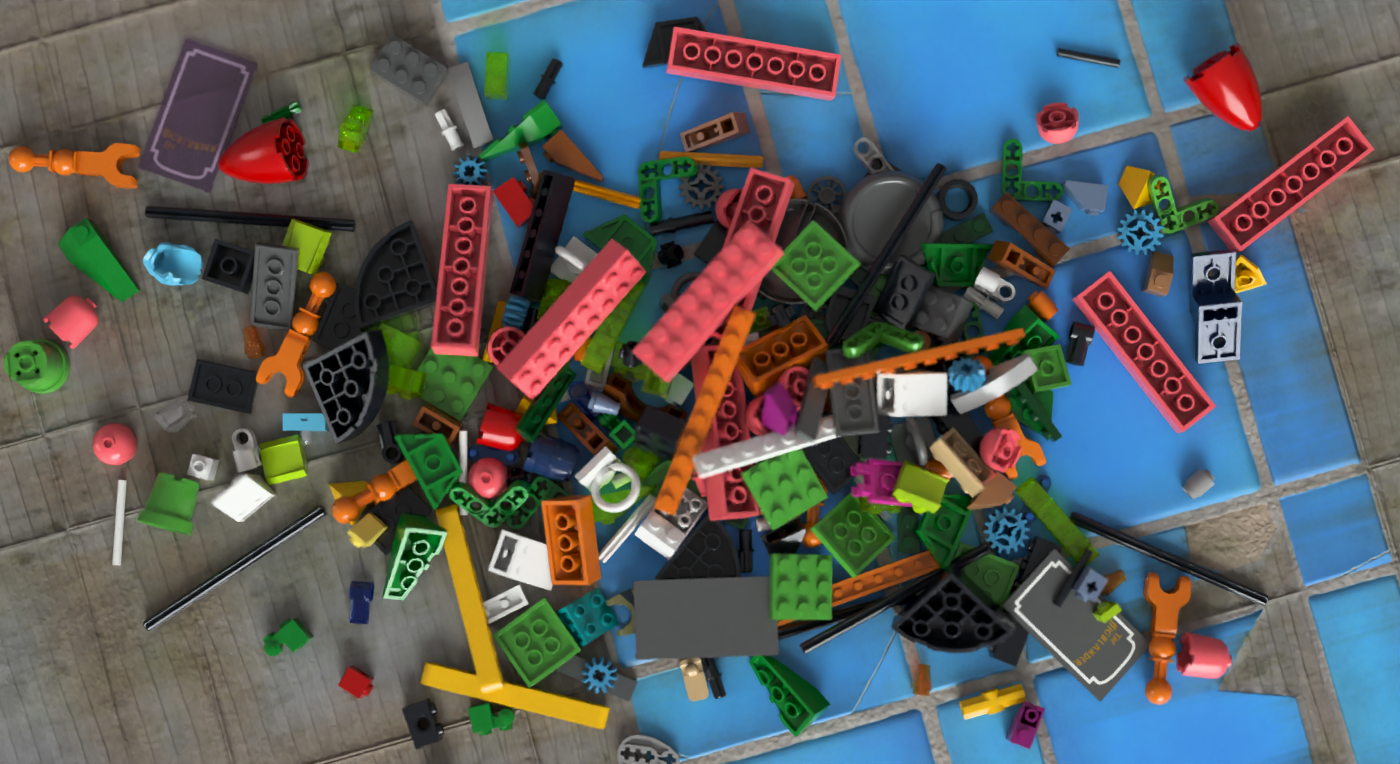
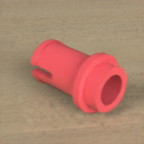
(700, 482)

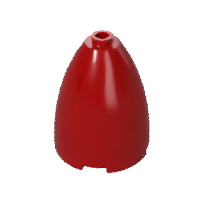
(1228, 88)
(267, 154)

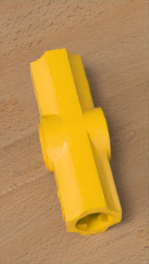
(992, 701)

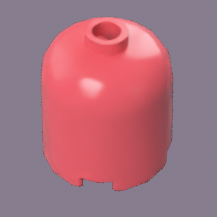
(73, 319)
(1202, 656)

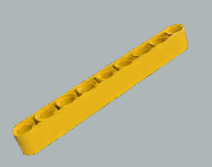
(470, 600)
(517, 696)

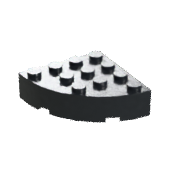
(394, 279)
(351, 384)
(703, 554)
(954, 616)

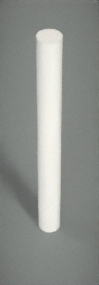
(463, 463)
(119, 522)

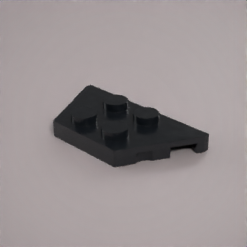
(660, 41)

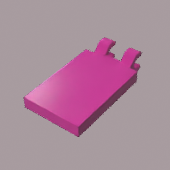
(879, 481)

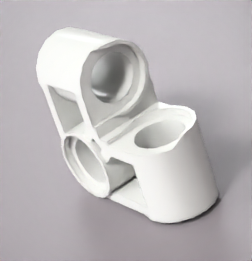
(990, 283)
(246, 455)

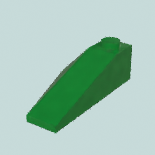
(537, 126)
(93, 255)
(1036, 332)
(412, 550)
(794, 697)

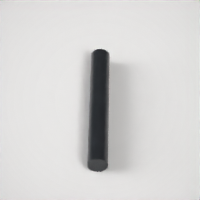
(1088, 57)
(1072, 578)

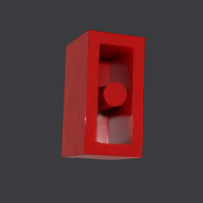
(515, 201)

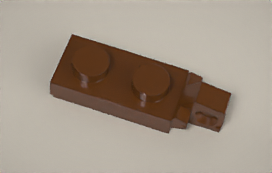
(531, 173)

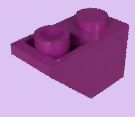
(779, 410)
(1025, 724)

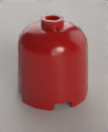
(499, 428)

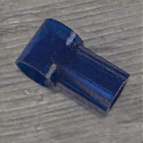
(583, 401)
(361, 595)

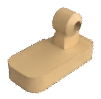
(694, 679)

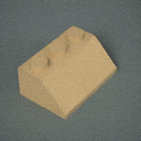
(962, 462)

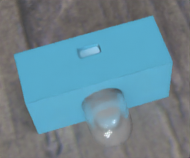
(306, 424)

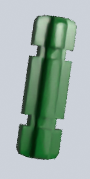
(285, 111)

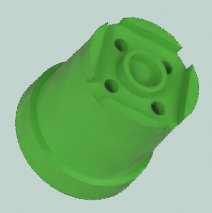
(51, 361)
(170, 504)

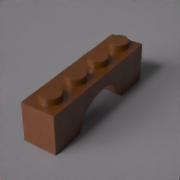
(1042, 240)
(621, 391)

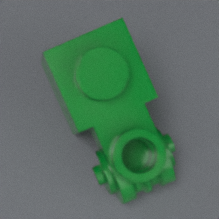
(620, 431)
(291, 633)
(484, 720)

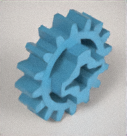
(1138, 240)
(1010, 539)

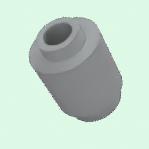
(1198, 483)

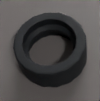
(967, 187)

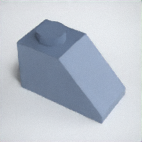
(1087, 196)

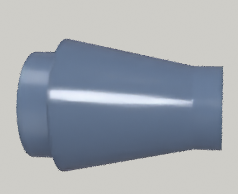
(603, 404)

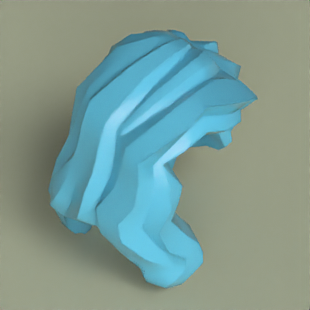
(174, 264)

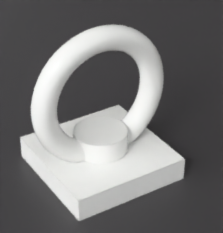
(572, 260)
(600, 472)

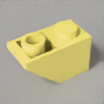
(367, 530)

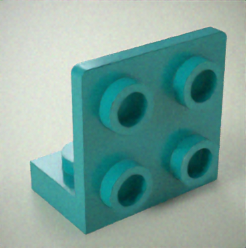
(588, 617)

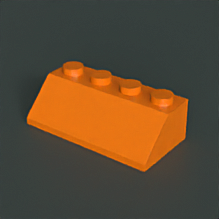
(778, 351)
(571, 540)

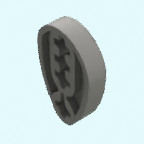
(645, 743)

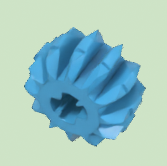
(469, 164)
(516, 312)
(967, 374)
(596, 681)

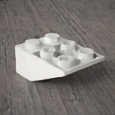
(912, 393)
(243, 497)
(666, 531)
(522, 560)

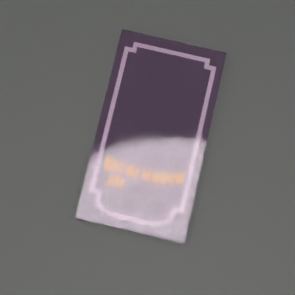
(198, 115)

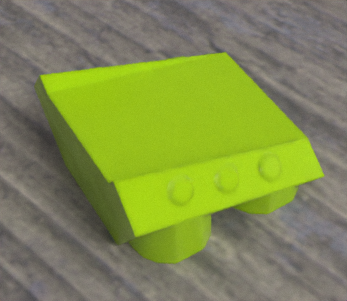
(311, 244)
(283, 459)
(919, 487)

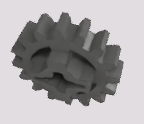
(711, 187)

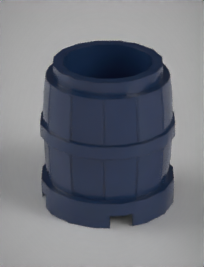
(551, 457)

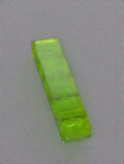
(610, 331)
(1054, 520)

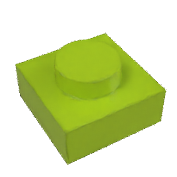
(1106, 611)

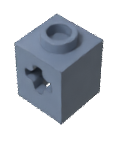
(1062, 212)
(1095, 582)

